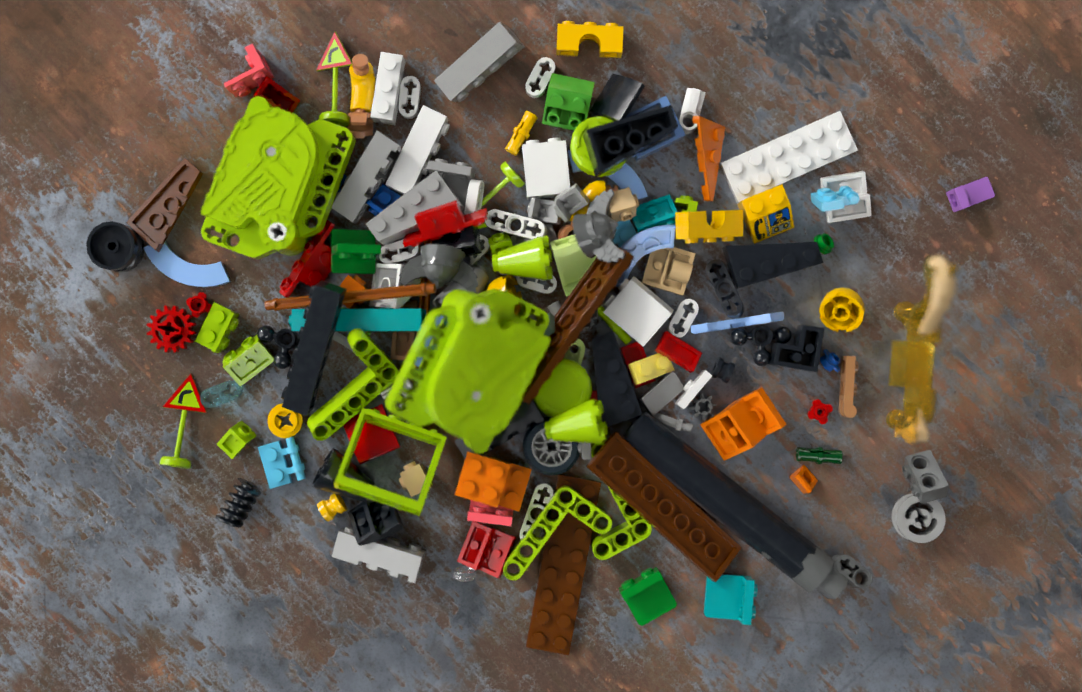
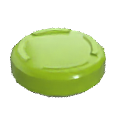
(579, 150)
(564, 389)

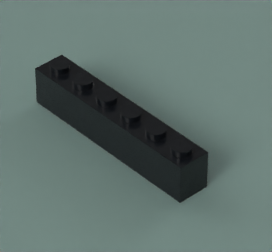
(313, 347)

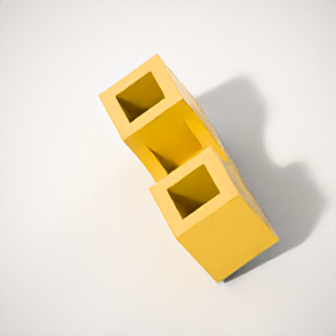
(607, 37)
(694, 225)

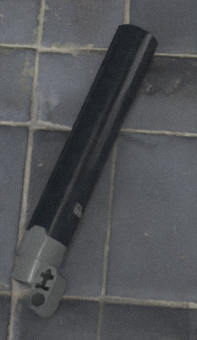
(743, 512)

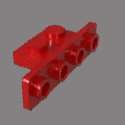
(442, 220)
(313, 264)

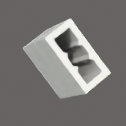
(545, 168)
(637, 310)

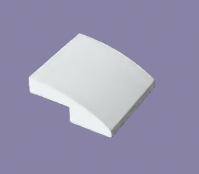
(857, 182)

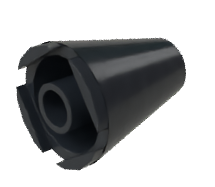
(328, 472)

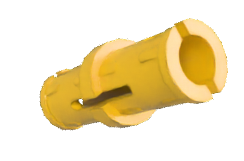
(521, 133)

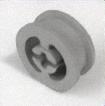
(933, 516)

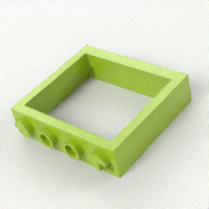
(377, 494)

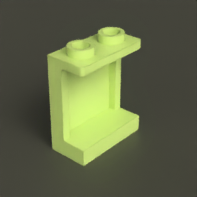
(570, 262)

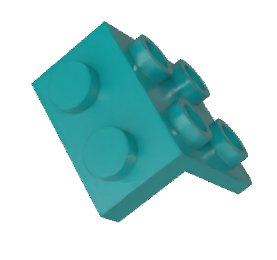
(731, 598)

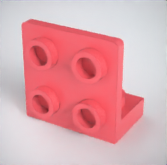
(252, 78)
(488, 514)

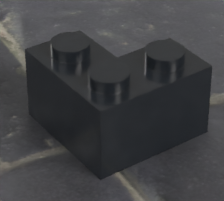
(804, 353)

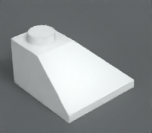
(388, 276)

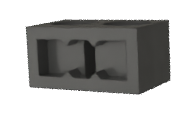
(928, 475)

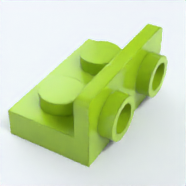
(217, 328)
(247, 360)

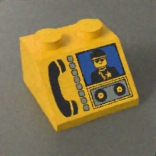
(767, 213)

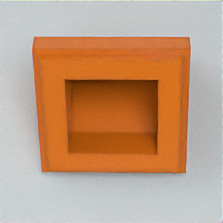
(804, 479)

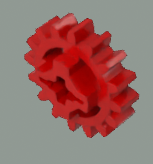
(169, 337)

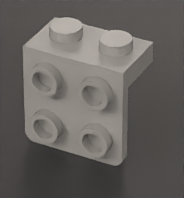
(456, 176)

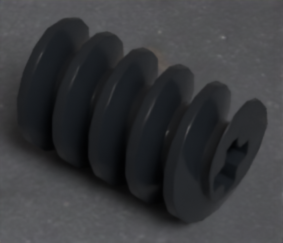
(240, 504)

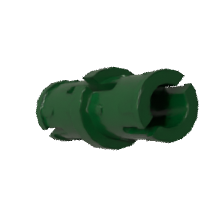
(819, 455)

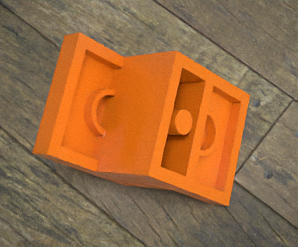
(743, 424)
(493, 481)

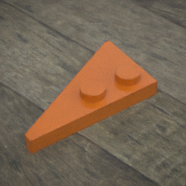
(709, 153)

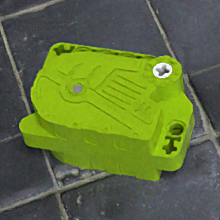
(272, 181)
(473, 367)

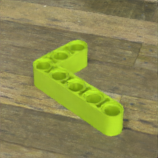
(356, 388)
(550, 525)
(627, 527)

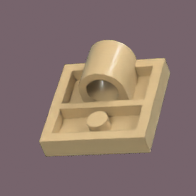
(669, 270)

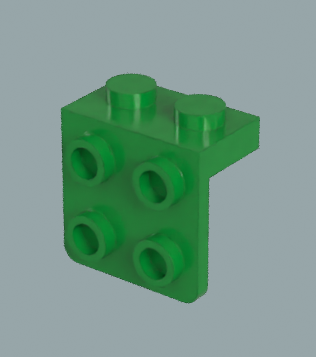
(647, 596)

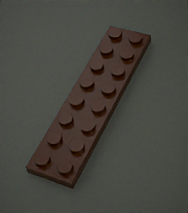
(575, 315)
(664, 506)
(562, 573)

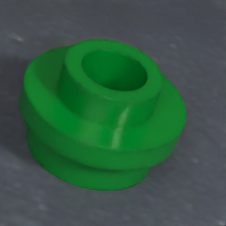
(824, 243)

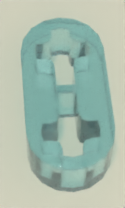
(223, 398)

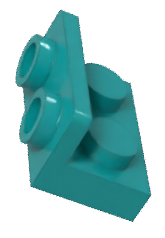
(655, 213)

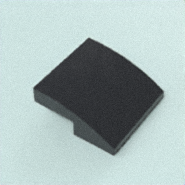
(617, 97)
(374, 522)

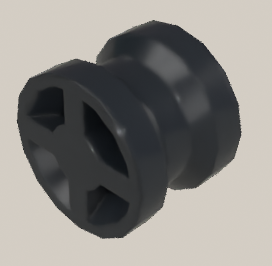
(723, 370)

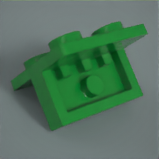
(353, 251)

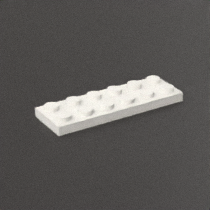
(788, 156)

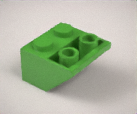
(567, 101)

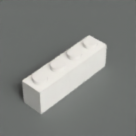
(417, 150)

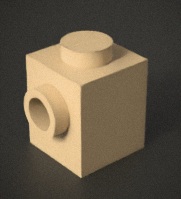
(623, 205)
(413, 478)

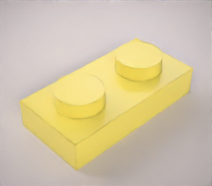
(650, 368)

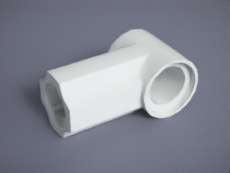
(691, 107)

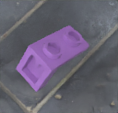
(970, 194)

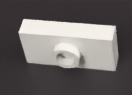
(692, 388)

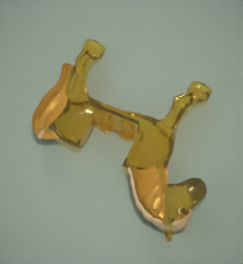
(914, 359)

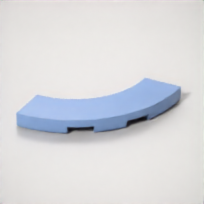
(622, 178)
(647, 242)
(186, 272)
(736, 323)

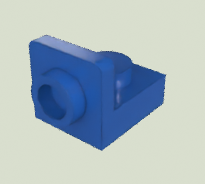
(382, 199)

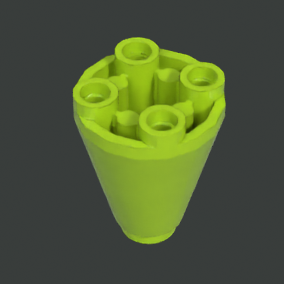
(526, 259)
(579, 424)

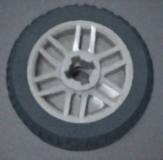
(544, 460)

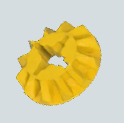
(287, 430)

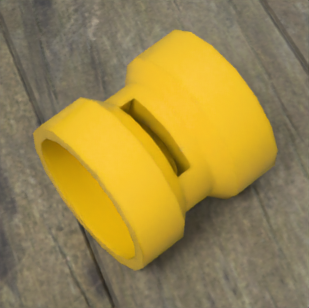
(331, 507)

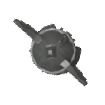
(597, 230)
(440, 265)

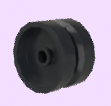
(102, 245)

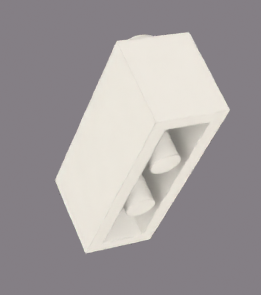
(387, 88)

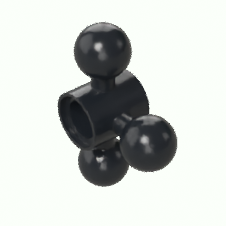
(267, 334)
(761, 356)

